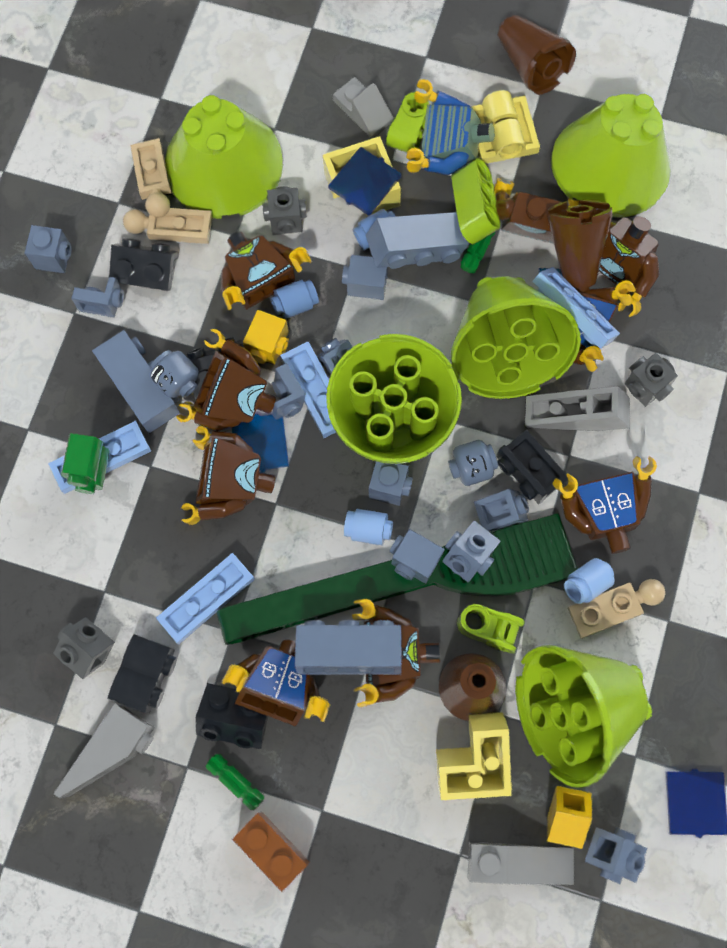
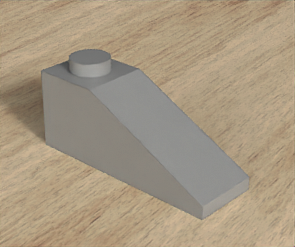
(579, 410)
(112, 745)
(520, 864)

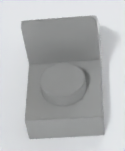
(364, 106)

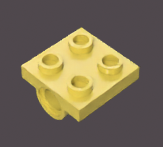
(512, 126)

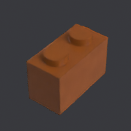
(271, 851)

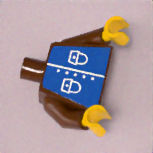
(604, 302)
(609, 504)
(273, 688)

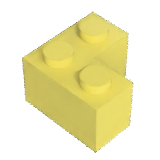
(336, 160)
(481, 768)

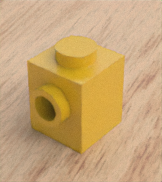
(266, 337)
(569, 817)

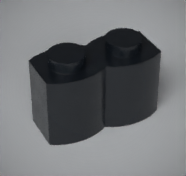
(142, 674)

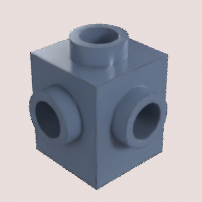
(468, 558)
(616, 855)

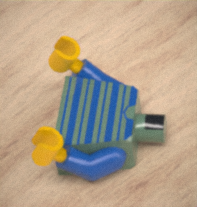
(449, 135)

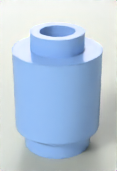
(368, 526)
(589, 581)

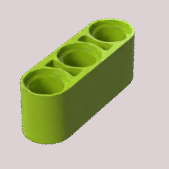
(475, 201)

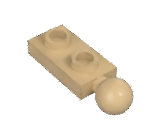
(152, 176)
(176, 225)
(615, 607)

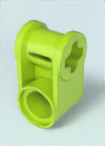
(408, 125)
(493, 627)

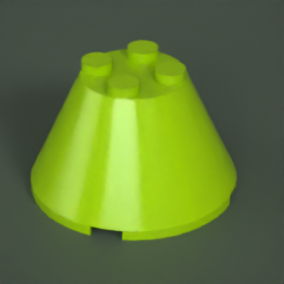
(615, 155)
(223, 159)
(512, 339)
(393, 399)
(579, 710)

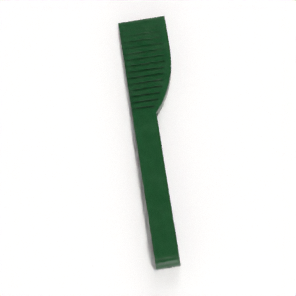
(524, 560)

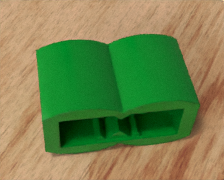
(85, 463)

